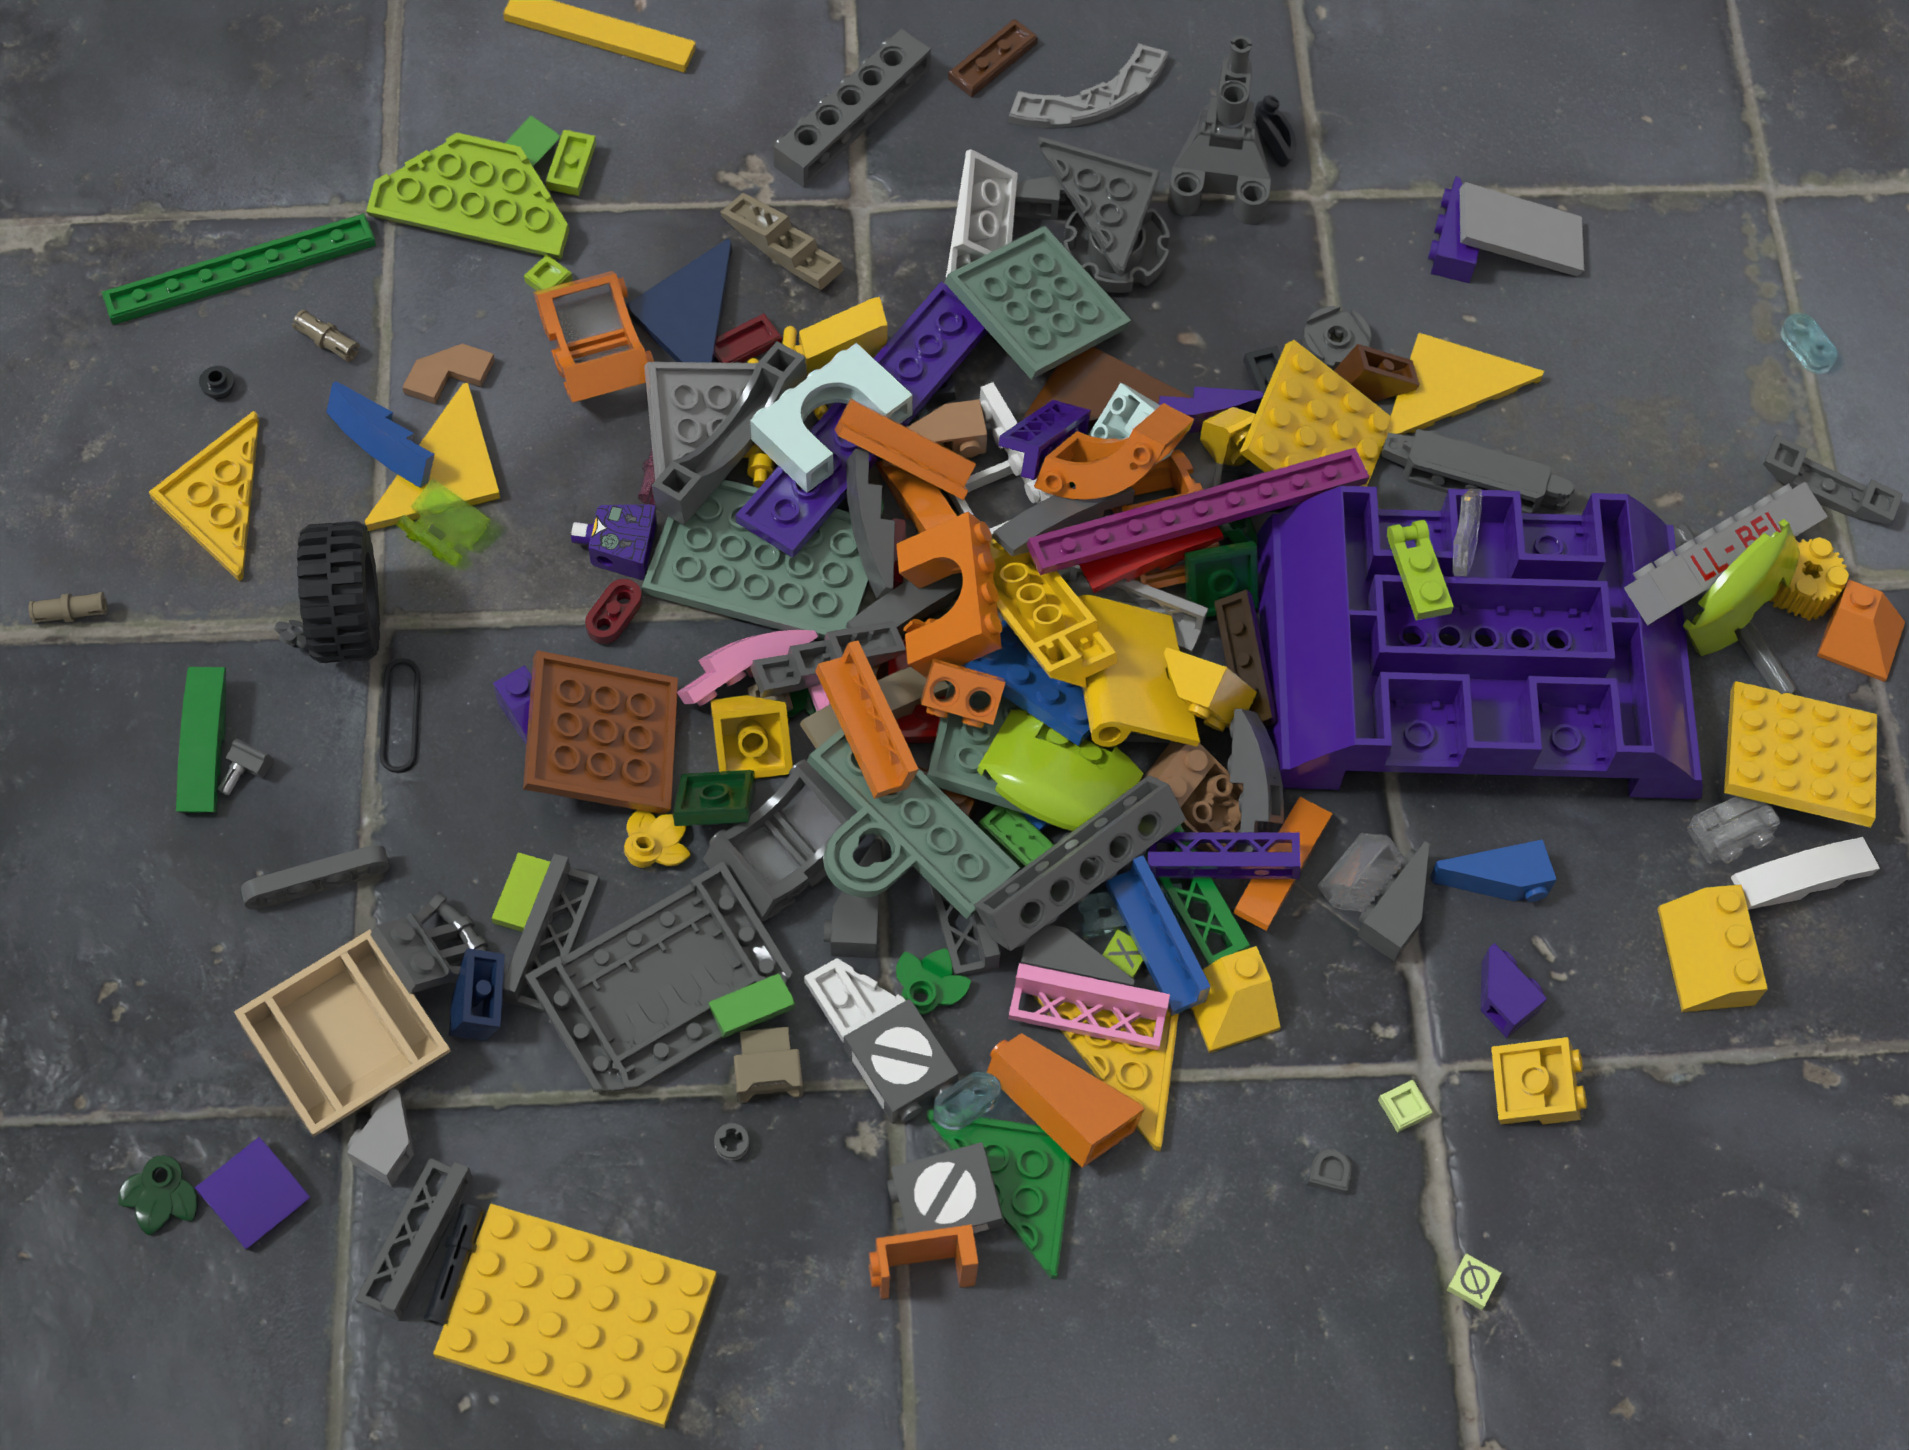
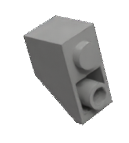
(385, 1142)

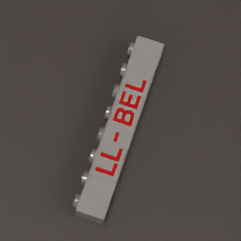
(1703, 562)

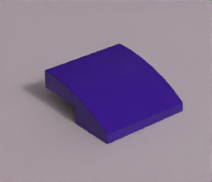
(252, 1192)

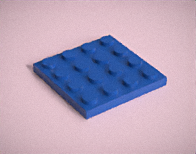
(1030, 688)

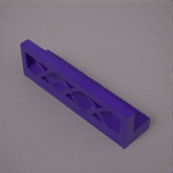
(1043, 433)
(1226, 863)

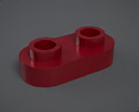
(612, 613)

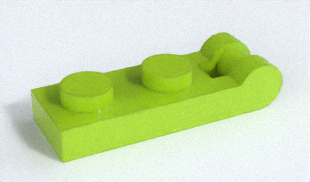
(1420, 570)

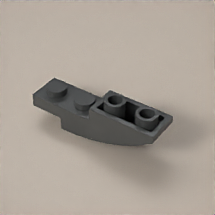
(1258, 770)

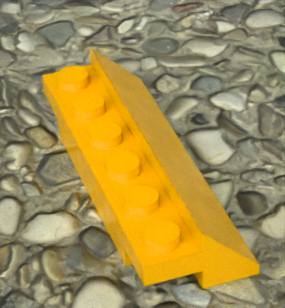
(1049, 619)

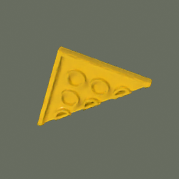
(1454, 382)
(458, 464)
(214, 494)
(1129, 1068)

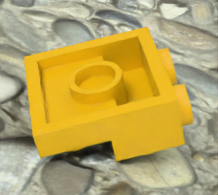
(1538, 1081)

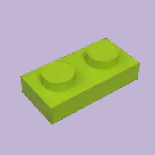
(571, 162)

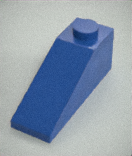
(1503, 873)

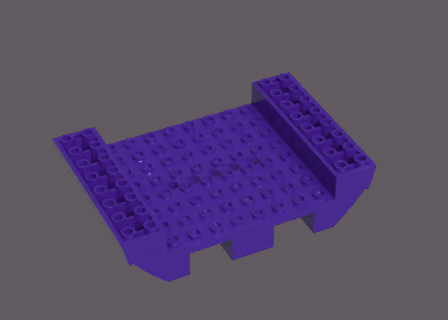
(1370, 701)

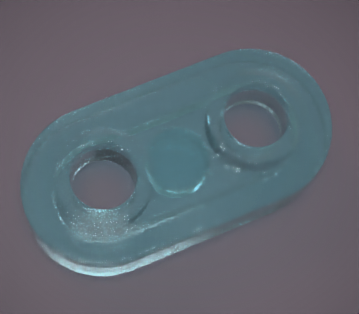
(1806, 341)
(960, 1103)

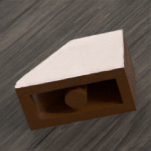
(1378, 373)

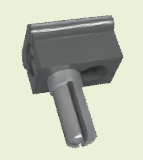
(244, 758)

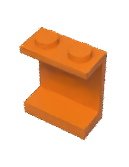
(923, 1247)

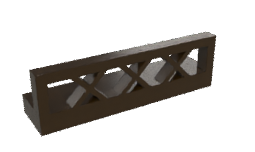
(1245, 650)

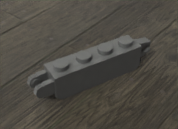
(1459, 464)

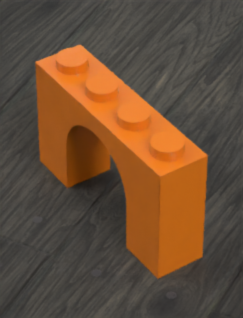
(973, 623)

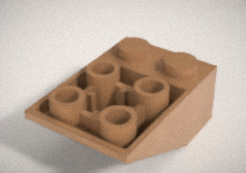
(1200, 789)

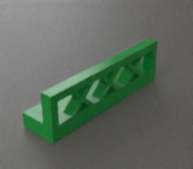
(1216, 908)

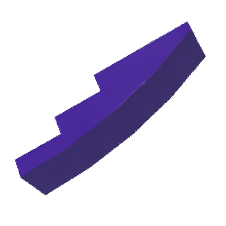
(1211, 401)

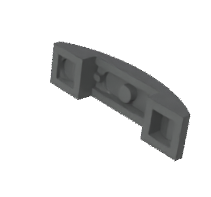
(1831, 489)

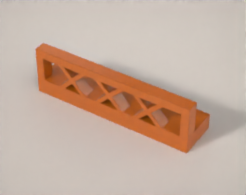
(905, 448)
(867, 722)

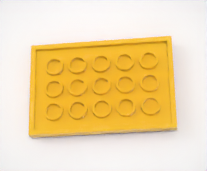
(576, 1315)

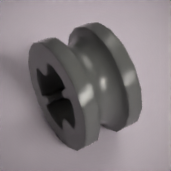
(721, 1136)

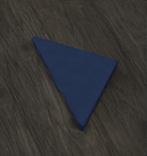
(687, 307)

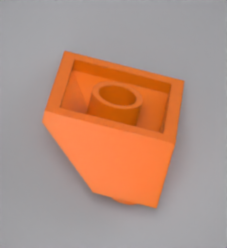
(1862, 631)

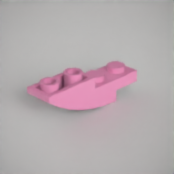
(731, 660)

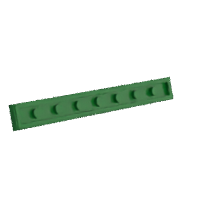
(238, 269)

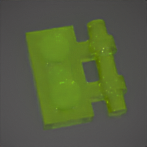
(448, 513)

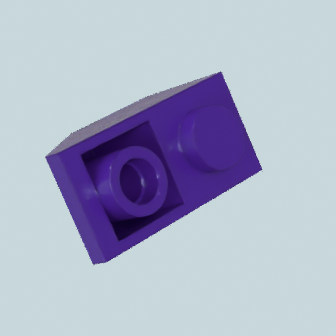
(1506, 993)

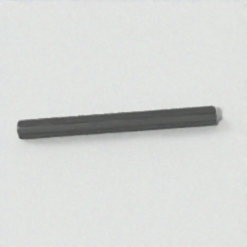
(1751, 639)

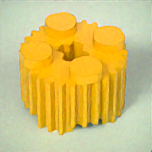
(1816, 580)

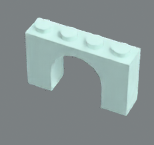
(850, 375)

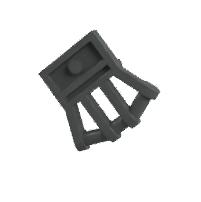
(413, 949)

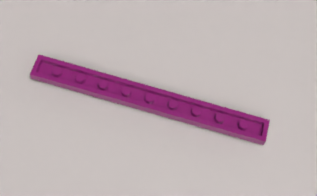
(1195, 511)

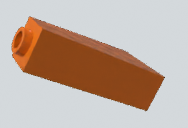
(1064, 1099)

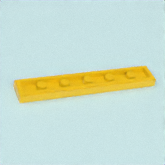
(602, 32)

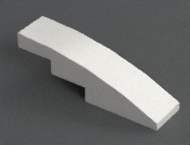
(1805, 872)

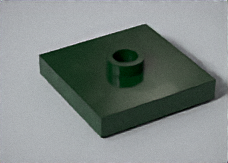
(1221, 573)
(714, 798)

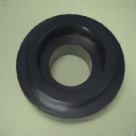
(218, 389)

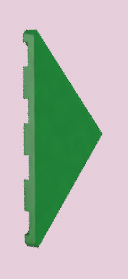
(1029, 1180)

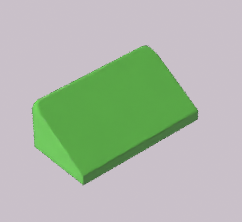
(534, 139)
(751, 1005)

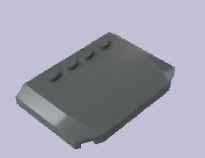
(643, 989)

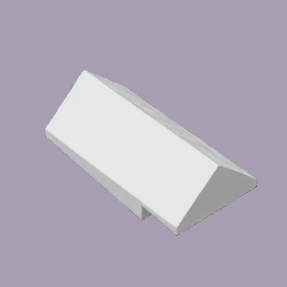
(983, 210)

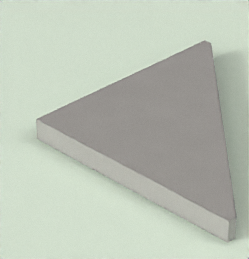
(689, 404)

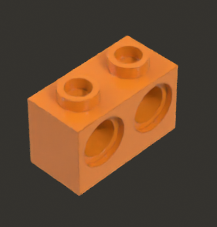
(966, 683)

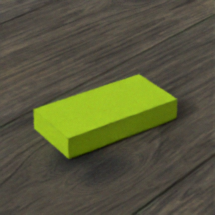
(520, 892)

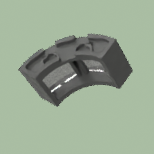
(783, 841)

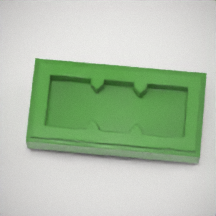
(1014, 835)

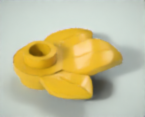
(658, 837)

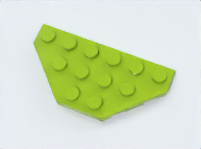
(476, 193)

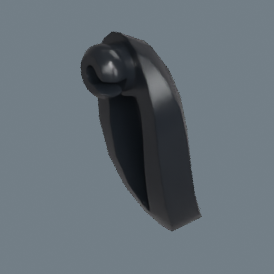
(1276, 129)

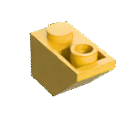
(1225, 435)

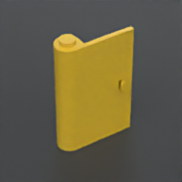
(1139, 688)

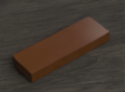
(992, 58)

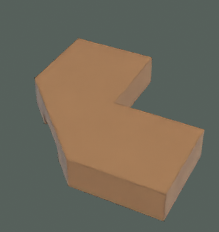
(458, 362)

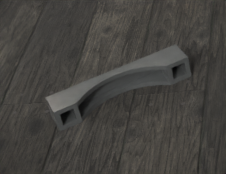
(694, 477)

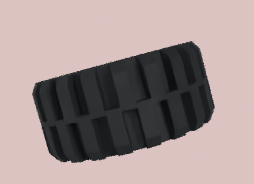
(338, 592)

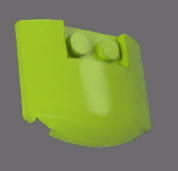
(1743, 590)
(1053, 775)

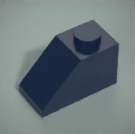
(477, 995)

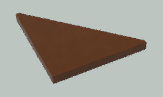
(1092, 380)

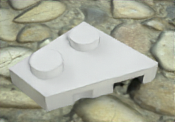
(848, 997)

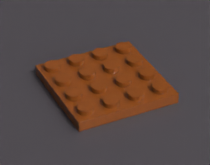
(601, 733)

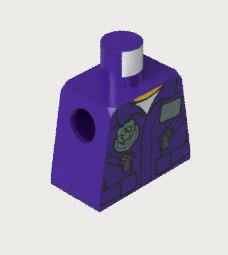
(619, 538)

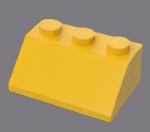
(1712, 949)

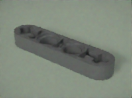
(315, 877)

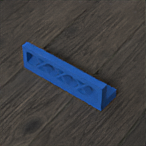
(1158, 937)

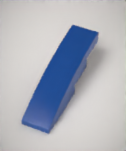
(377, 435)

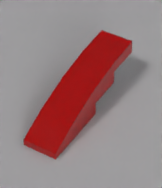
(1136, 562)

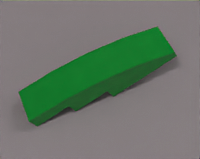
(201, 739)

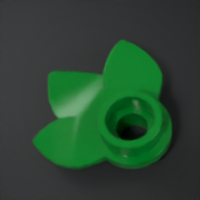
(931, 977)

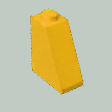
(860, 325)

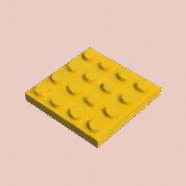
(1312, 415)
(1802, 754)

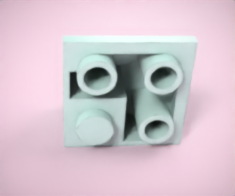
(1123, 414)

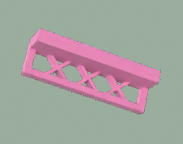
(1092, 993)

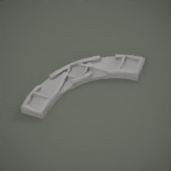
(1093, 103)

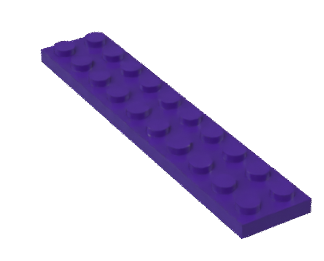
(921, 360)

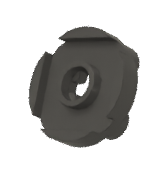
(1341, 323)

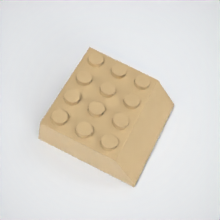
(341, 1033)

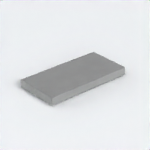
(1521, 229)

